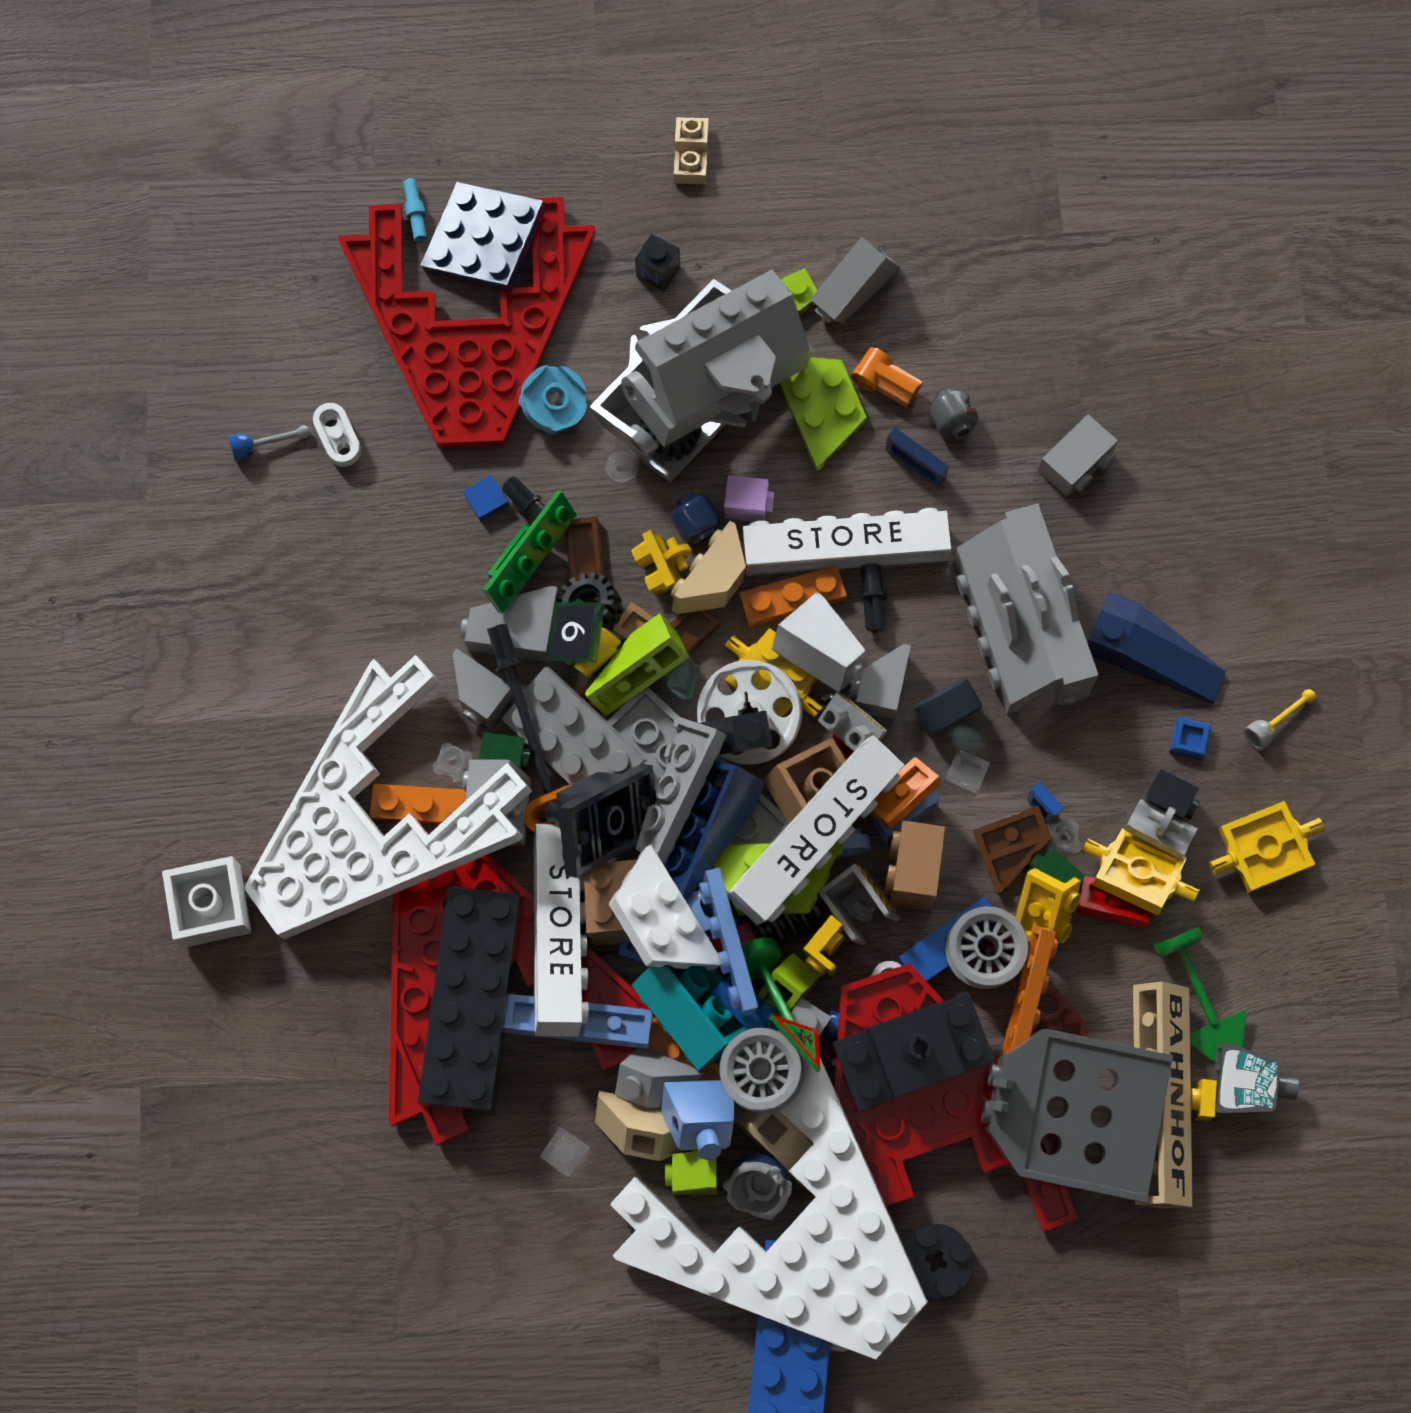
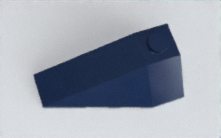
(1145, 645)
(714, 821)

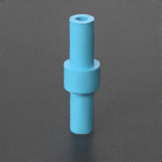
(414, 210)

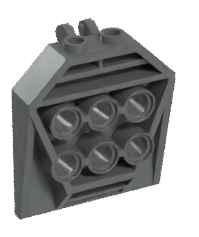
(1134, 1108)

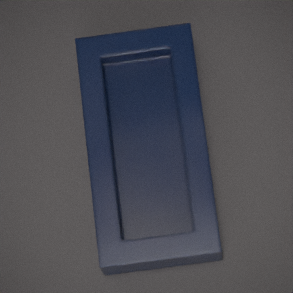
(916, 457)

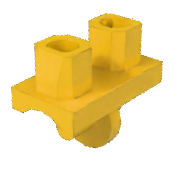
(655, 550)

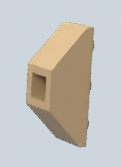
(712, 575)
(634, 1128)
(773, 1134)

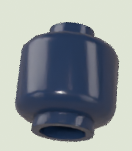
(695, 518)

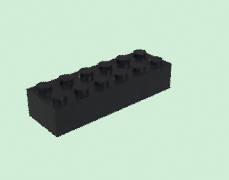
(470, 1001)

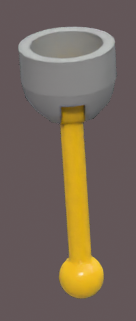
(1262, 732)

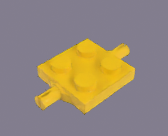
(763, 652)
(1266, 846)
(1139, 872)

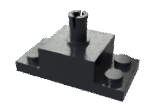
(601, 816)
(913, 1052)

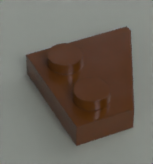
(1012, 845)

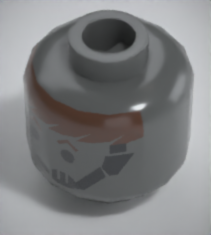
(953, 414)

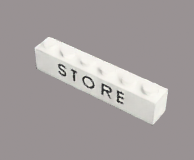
(846, 542)
(815, 830)
(557, 939)

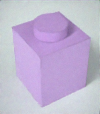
(747, 499)

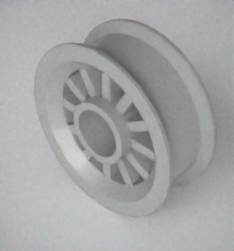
(1013, 930)
(732, 1056)

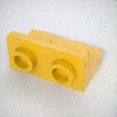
(1048, 904)
(825, 940)

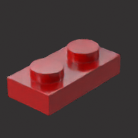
(1107, 906)

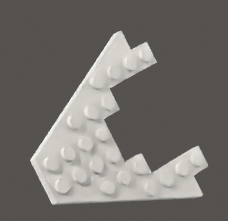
(329, 850)
(832, 1270)

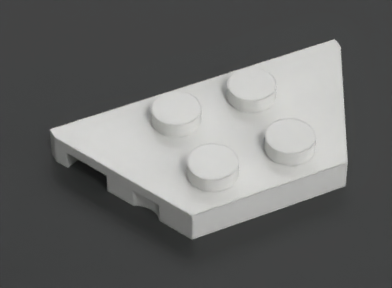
(660, 918)

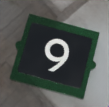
(575, 632)

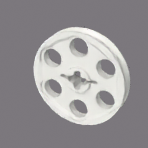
(764, 700)

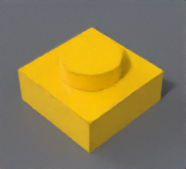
(1204, 1100)

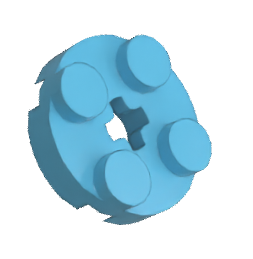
(553, 417)

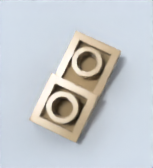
(691, 150)

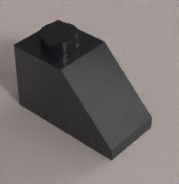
(743, 732)

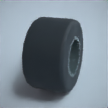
(948, 707)

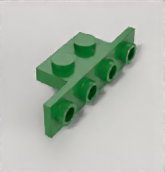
(527, 552)

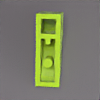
(638, 663)

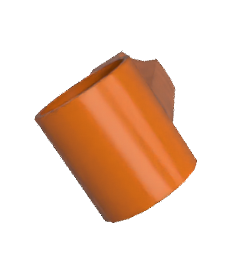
(879, 373)

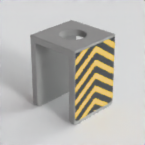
(836, 887)

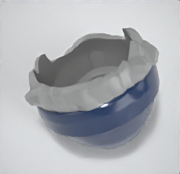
(758, 1186)

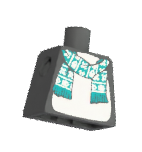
(1249, 1081)

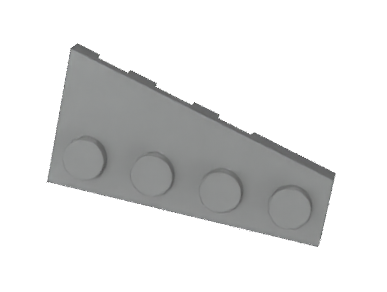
(677, 790)

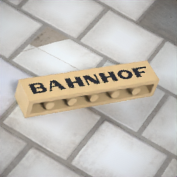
(1164, 1027)

